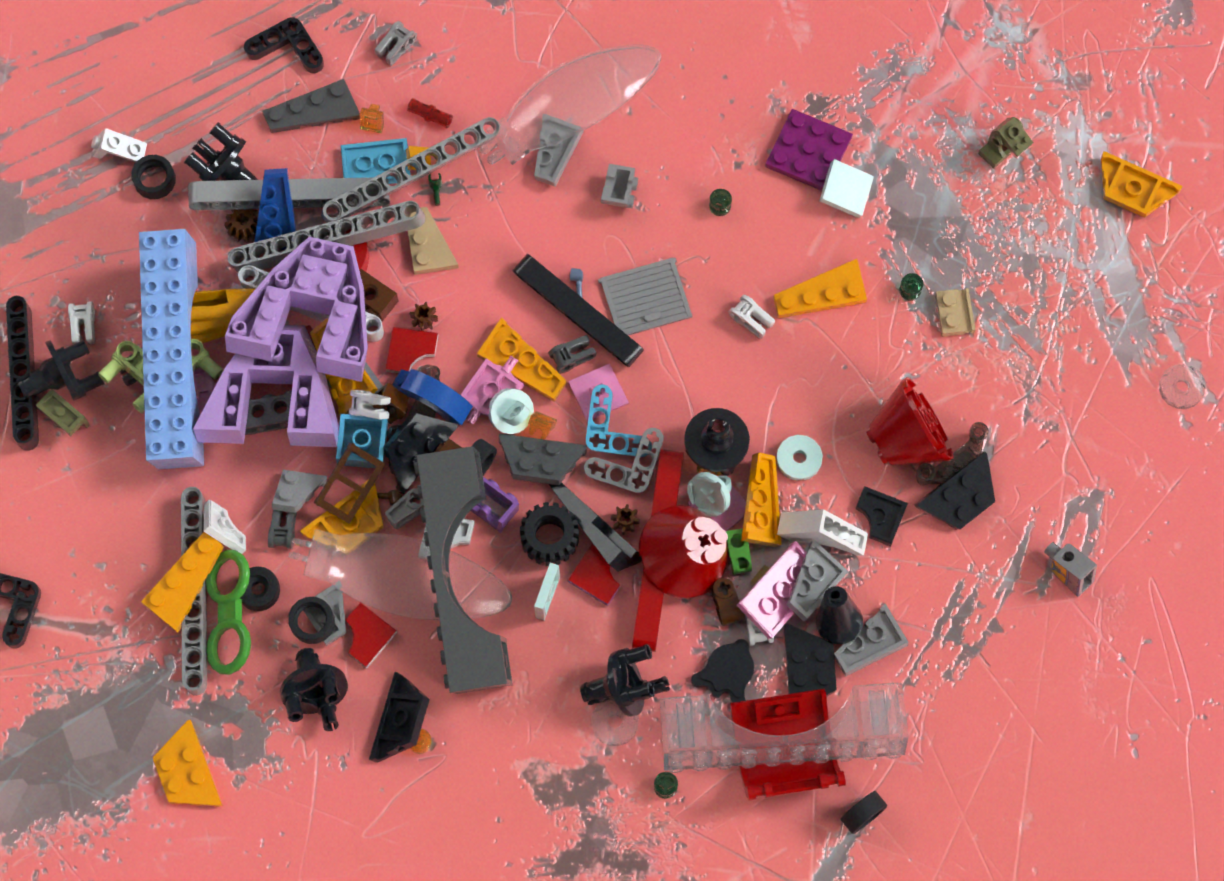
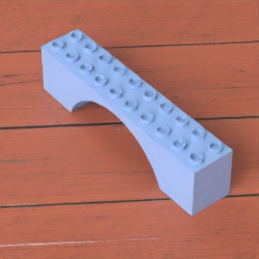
(170, 397)

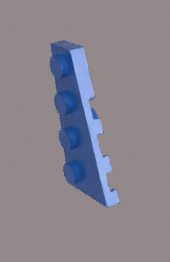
(276, 206)

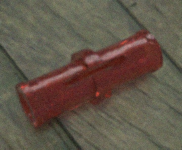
(429, 113)

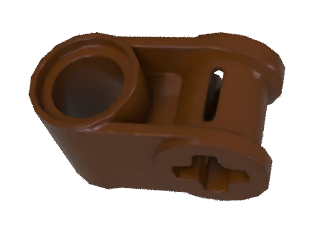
(726, 605)

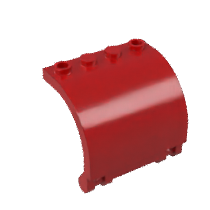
(786, 716)

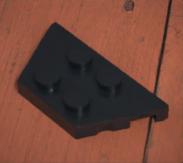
(414, 437)
(962, 494)
(808, 662)
(400, 719)

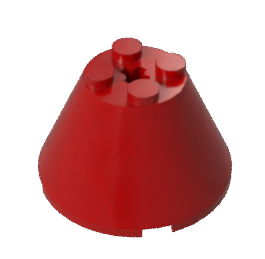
(908, 429)
(683, 551)

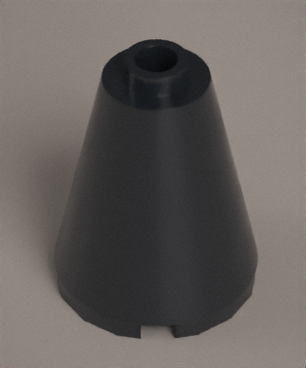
(838, 617)

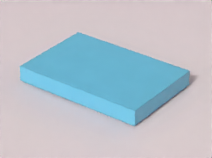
(373, 158)

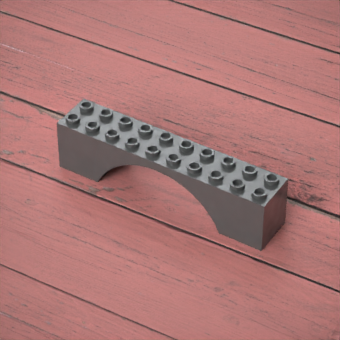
(450, 490)

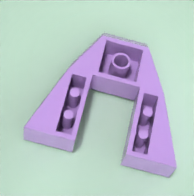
(316, 278)
(311, 411)

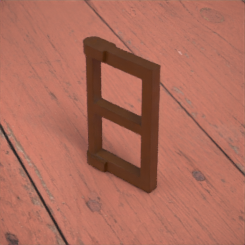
(319, 501)

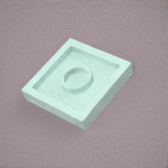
(846, 188)
(547, 591)

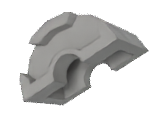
(619, 186)

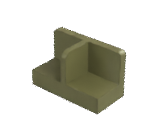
(61, 413)

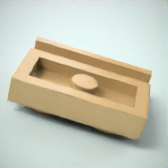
(955, 312)

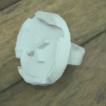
(510, 410)
(710, 493)

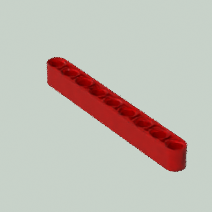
(650, 596)

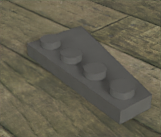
(316, 107)

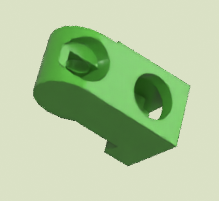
(738, 552)

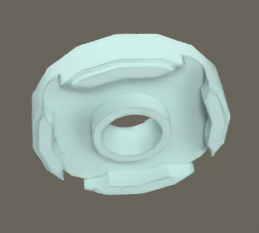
(803, 445)

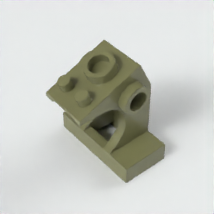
(1009, 134)

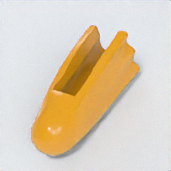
(214, 310)

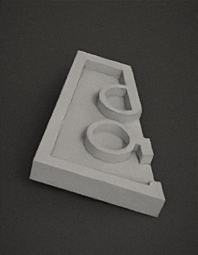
(554, 158)
(816, 575)
(875, 641)

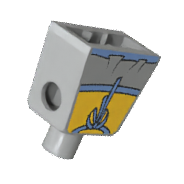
(1072, 567)

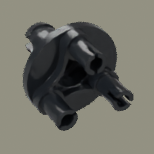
(221, 164)
(57, 373)
(717, 450)
(624, 682)
(313, 689)

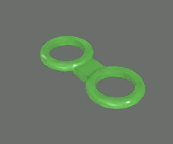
(229, 613)

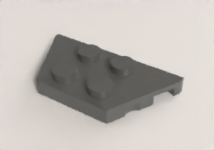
(539, 458)

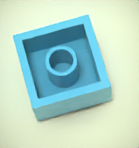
(365, 433)

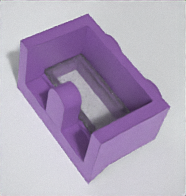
(497, 507)

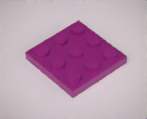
(807, 149)

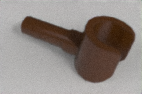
(392, 495)

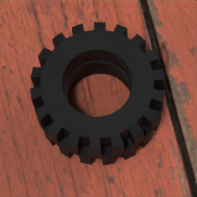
(549, 515)

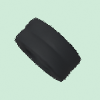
(268, 597)

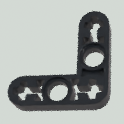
(291, 37)
(20, 602)

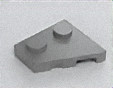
(295, 490)

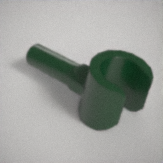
(435, 185)

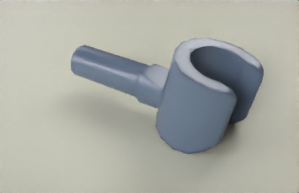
(577, 275)

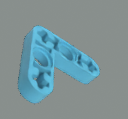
(602, 429)

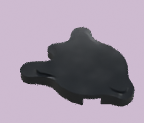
(727, 671)

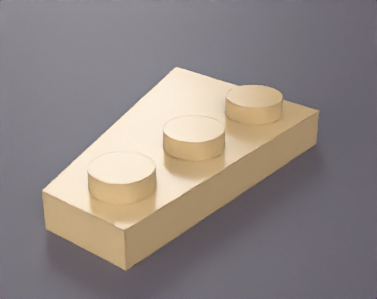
(429, 247)

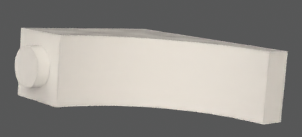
(824, 529)

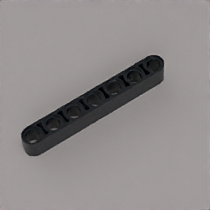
(578, 310)
(17, 363)

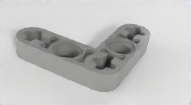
(628, 473)

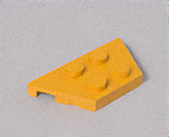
(1134, 186)
(367, 519)
(185, 770)

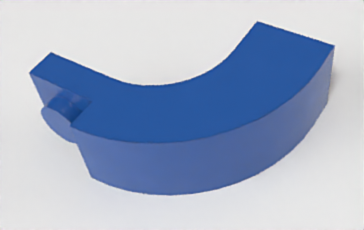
(434, 394)

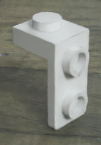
(117, 144)

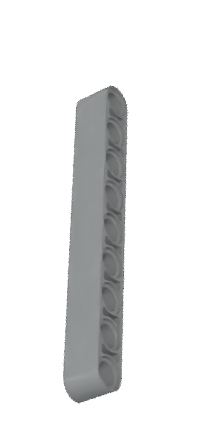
(416, 161)
(247, 193)
(336, 230)
(197, 623)

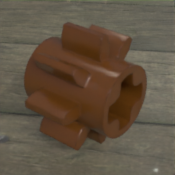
(422, 322)
(626, 513)

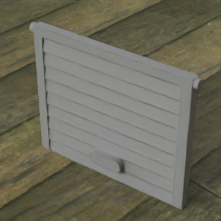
(646, 297)

